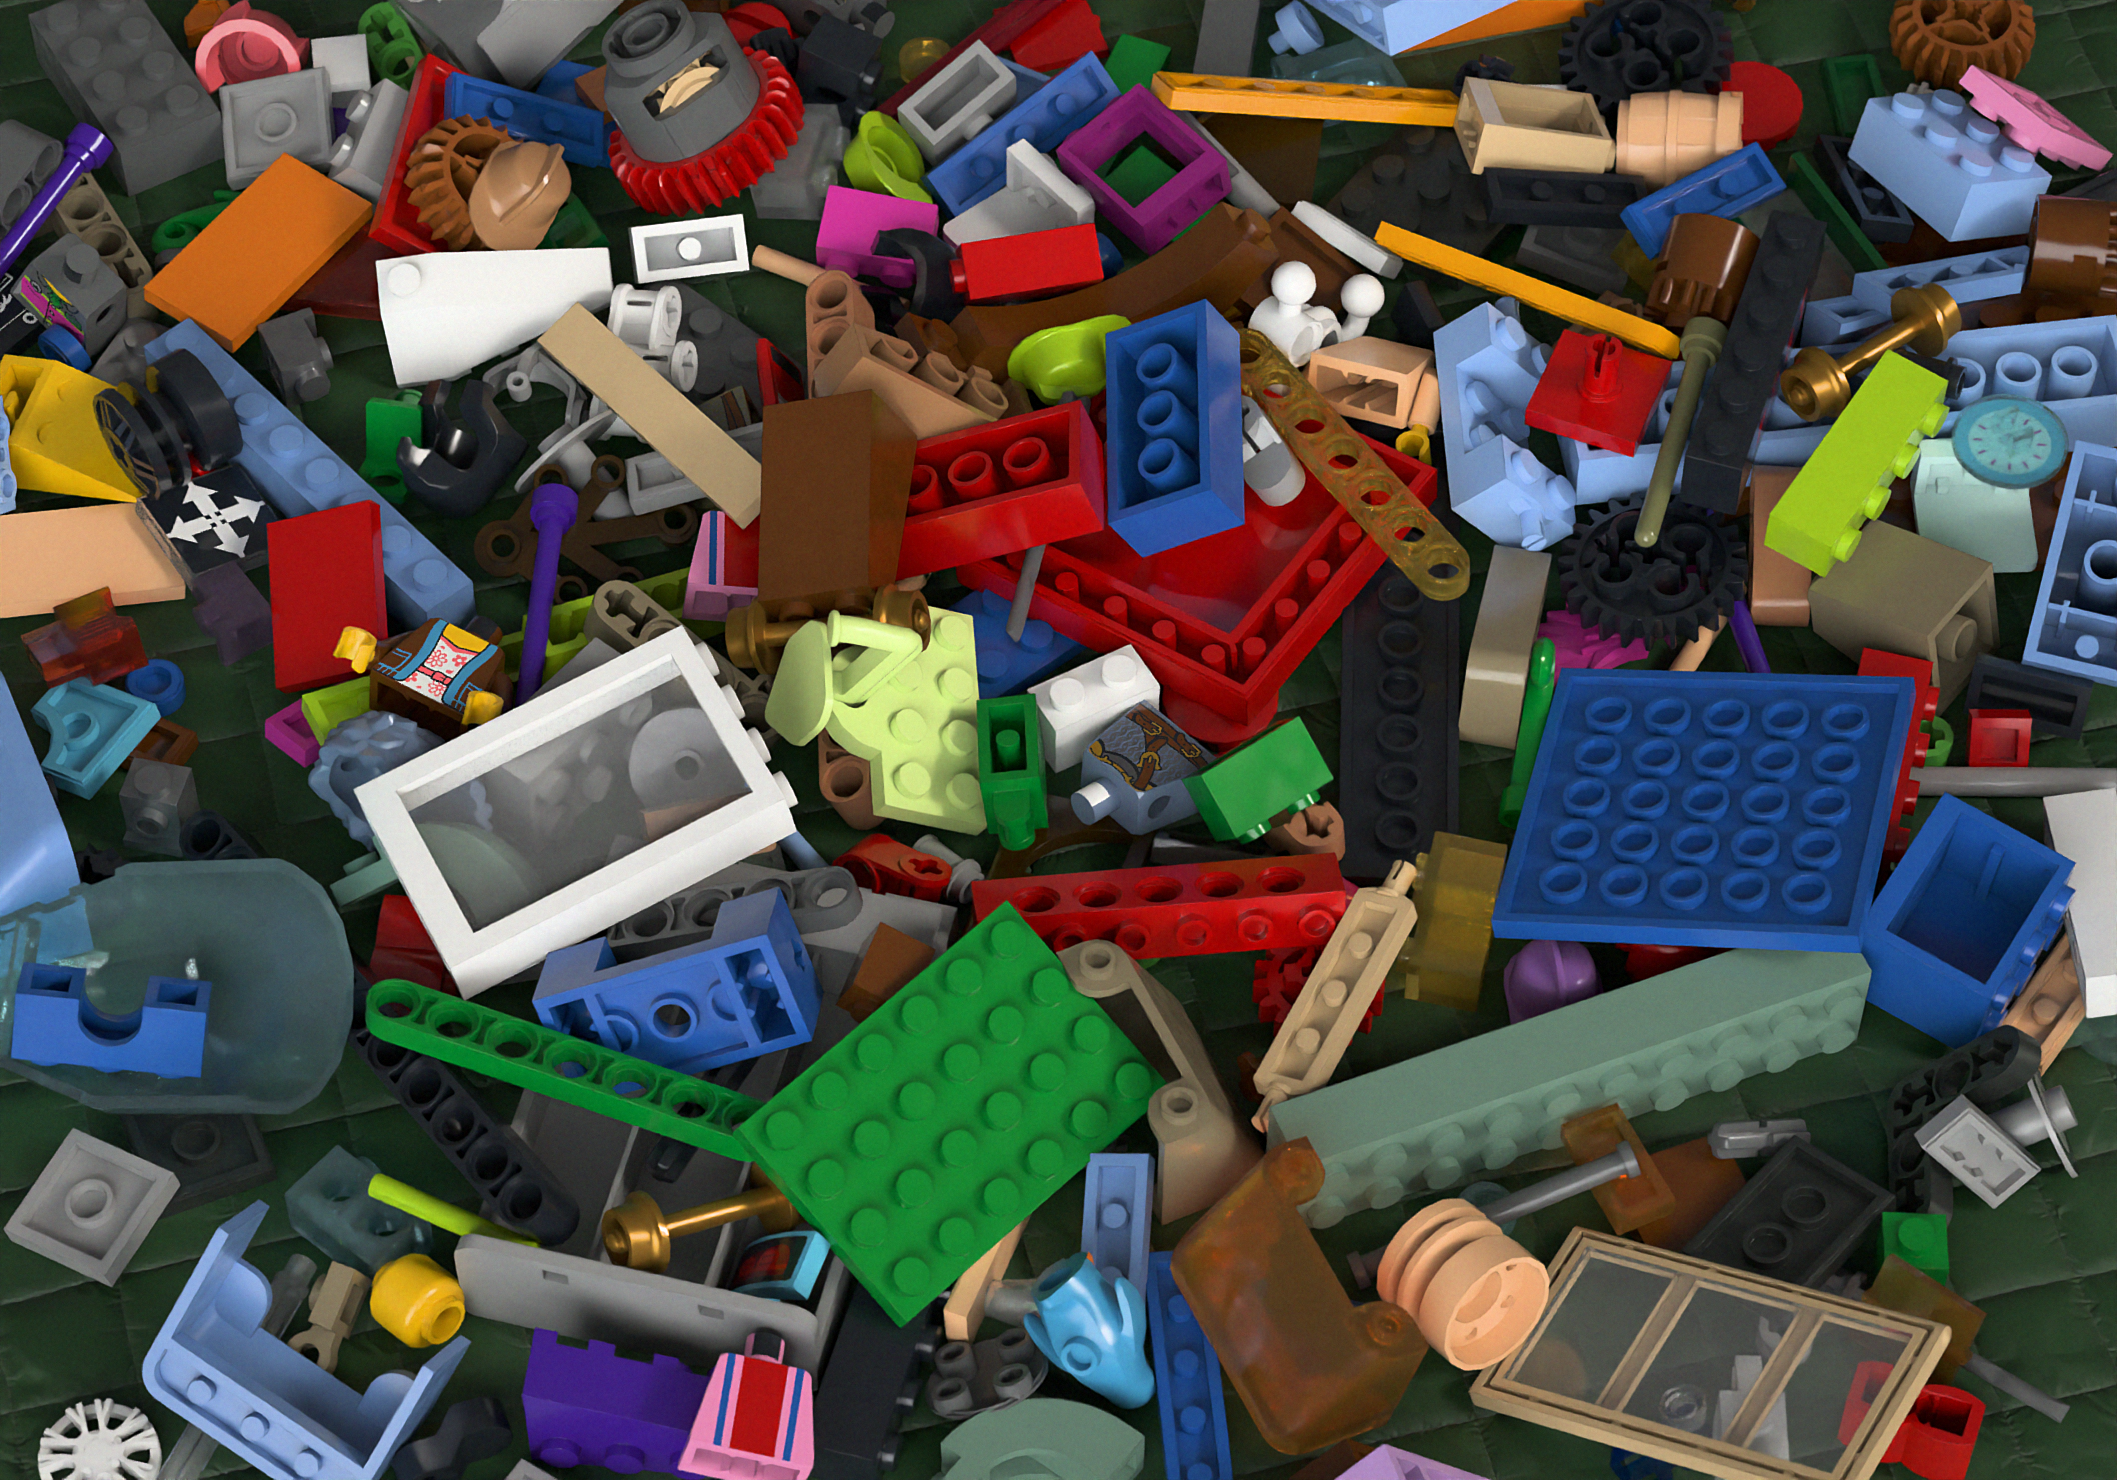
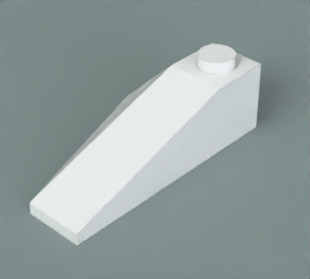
(471, 306)

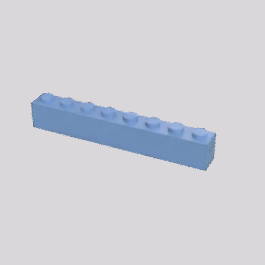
(307, 477)

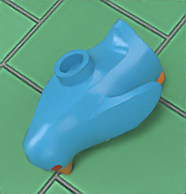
(1093, 1330)

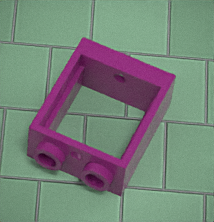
(1175, 203)

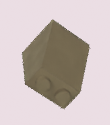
(1909, 601)

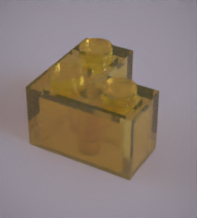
(1454, 929)

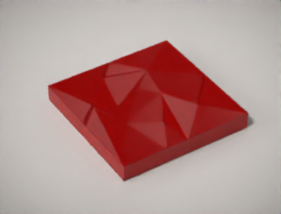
(1223, 611)

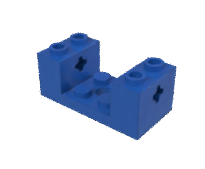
(742, 988)

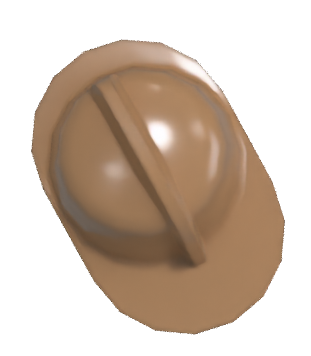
(519, 194)

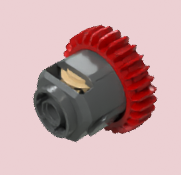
(692, 108)

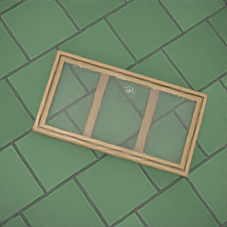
(1713, 1365)

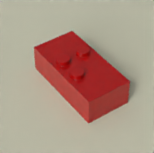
(1003, 489)

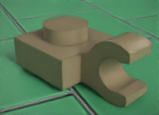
(334, 1307)

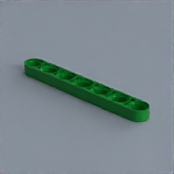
(550, 1048)

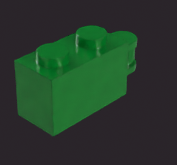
(1012, 768)

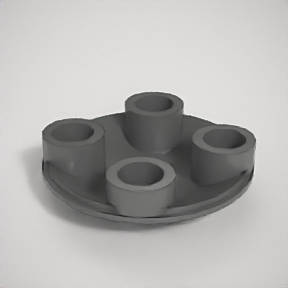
(985, 1375)

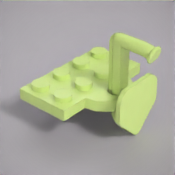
(891, 707)

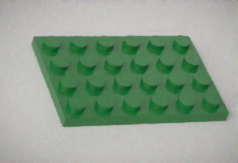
(951, 1113)

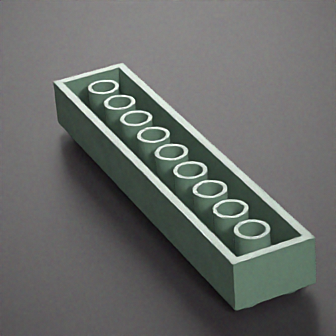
(1516, 1085)

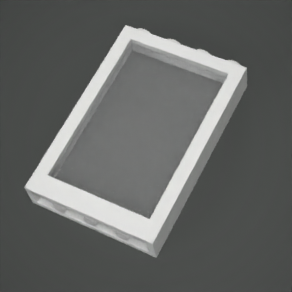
(577, 810)

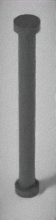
(1527, 1200)

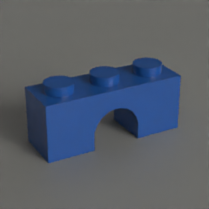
(62, 1026)

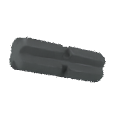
(1746, 1137)

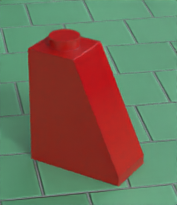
(1027, 265)

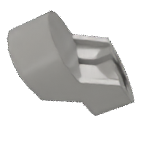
(1275, 470)

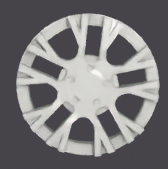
(100, 1452)

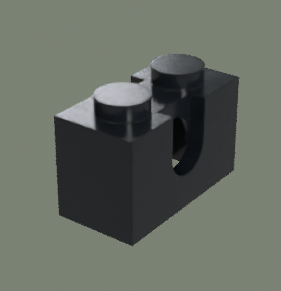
(840, 69)

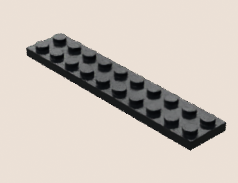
(1399, 704)

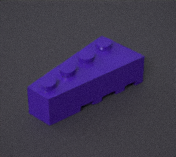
(608, 1408)

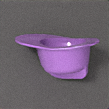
(1548, 978)

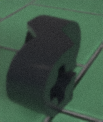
(467, 1435)

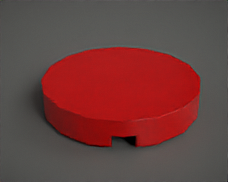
(1769, 103)

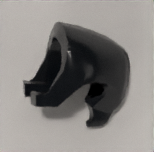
(933, 291)
(453, 469)

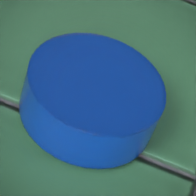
(61, 345)
(158, 683)

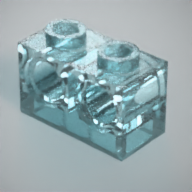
(350, 1227)

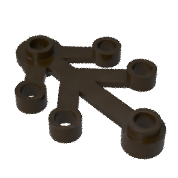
(580, 538)

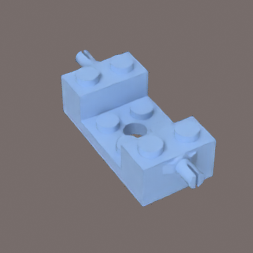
(1485, 384)

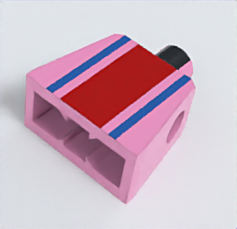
(722, 568)
(753, 1417)

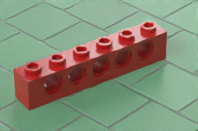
(1179, 906)

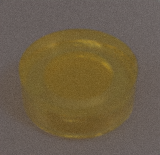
(919, 55)

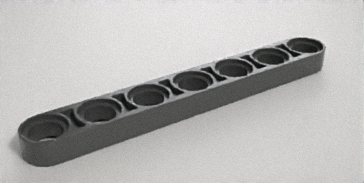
(686, 907)

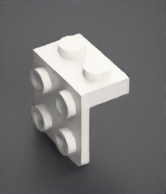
(1033, 201)

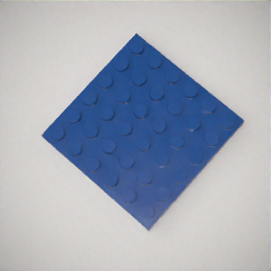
(1707, 810)

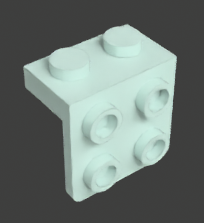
(1970, 514)

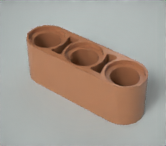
(1775, 582)

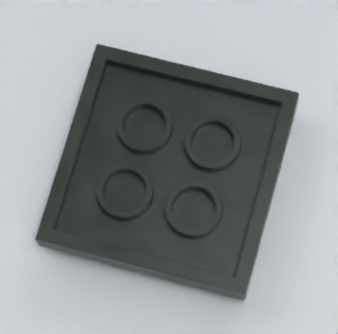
(1423, 187)

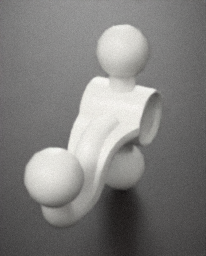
(1303, 328)

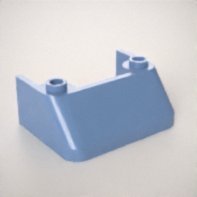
(34, 844)
(265, 1396)

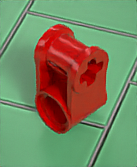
(895, 868)

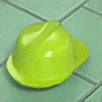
(885, 160)
(1065, 359)

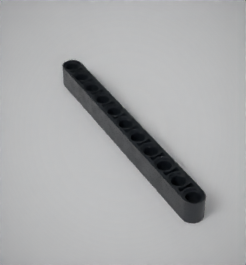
(428, 1088)

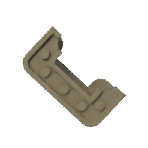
(1195, 1116)

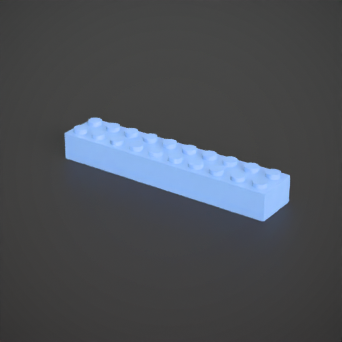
(2054, 362)

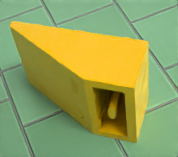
(55, 431)

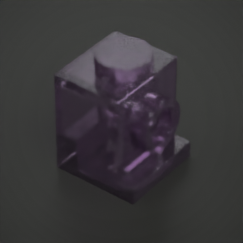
(231, 612)

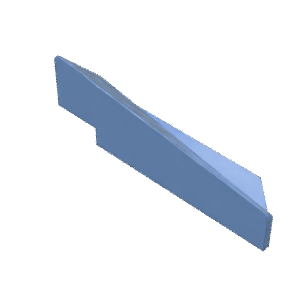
(1868, 308)

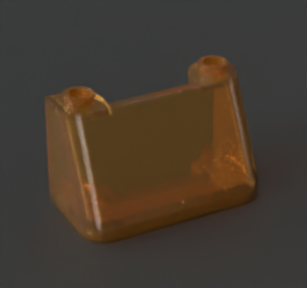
(1282, 1319)

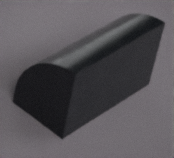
(2053, 698)

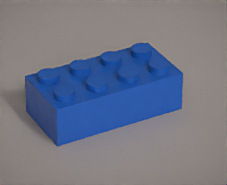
(1174, 429)

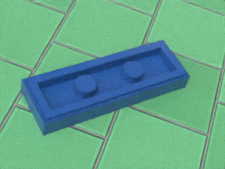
(528, 116)
(1719, 189)

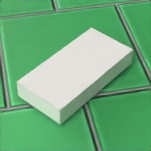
(1348, 239)

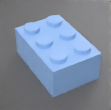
(1949, 165)

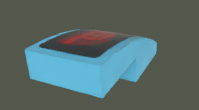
(781, 1266)

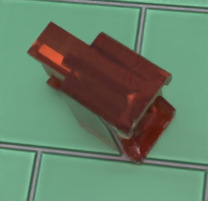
(86, 642)

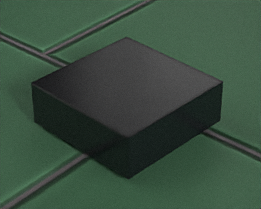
(1417, 315)

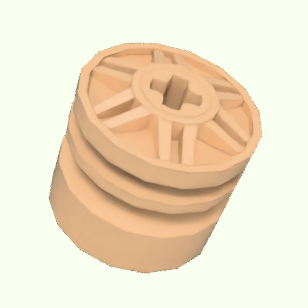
(1464, 1283)

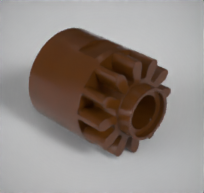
(2073, 246)
(1700, 271)

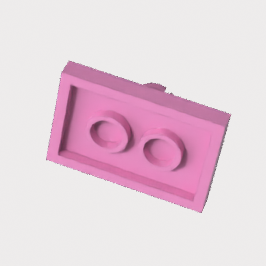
(2032, 121)

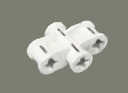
(649, 326)

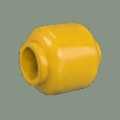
(417, 1301)

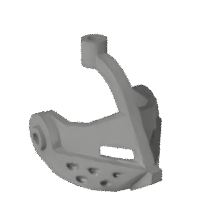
(538, 366)

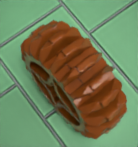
(1961, 38)
(444, 173)

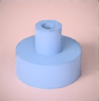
(1296, 30)

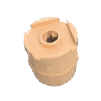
(1676, 134)

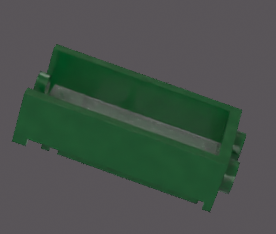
(1845, 245)

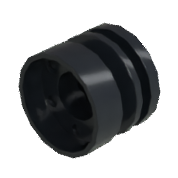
(168, 424)

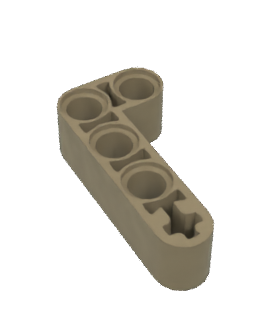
(96, 223)
(641, 614)
(1503, 646)

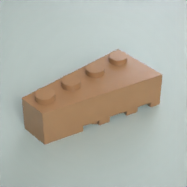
(922, 391)

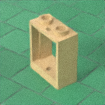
(1531, 128)

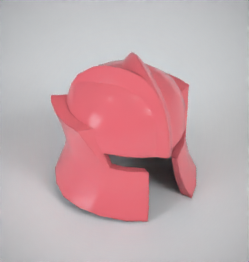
(248, 47)

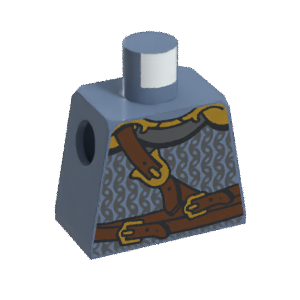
(1137, 772)

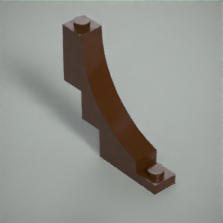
(1208, 262)

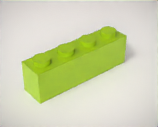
(1857, 463)

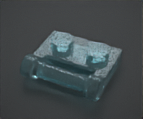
(1343, 63)

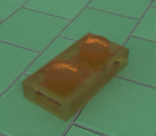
(1624, 1200)

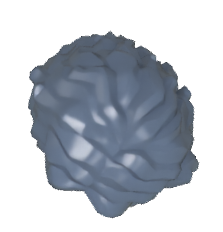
(359, 753)

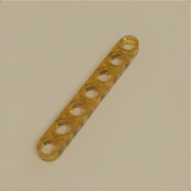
(1352, 483)

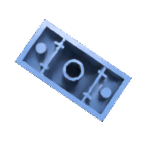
(2077, 598)

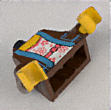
(435, 674)

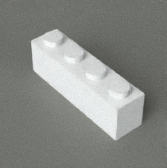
(2086, 832)

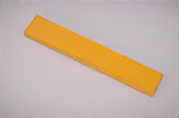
(1305, 99)
(1528, 291)

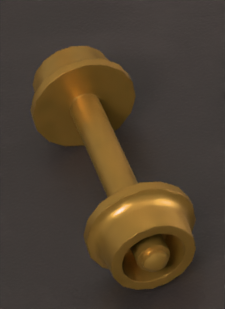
(1922, 320)
(758, 638)
(640, 1235)

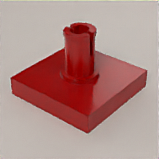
(1598, 392)

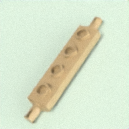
(1337, 992)

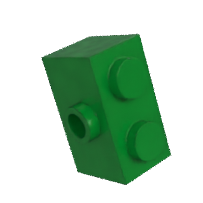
(1258, 781)

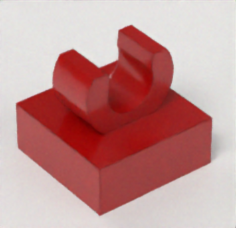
(1998, 738)

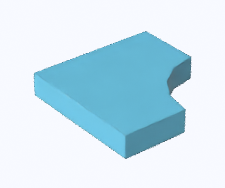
(90, 732)

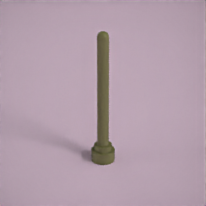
(1701, 350)

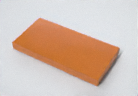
(258, 251)

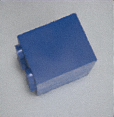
(1963, 923)

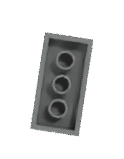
(131, 86)

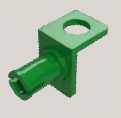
(385, 426)

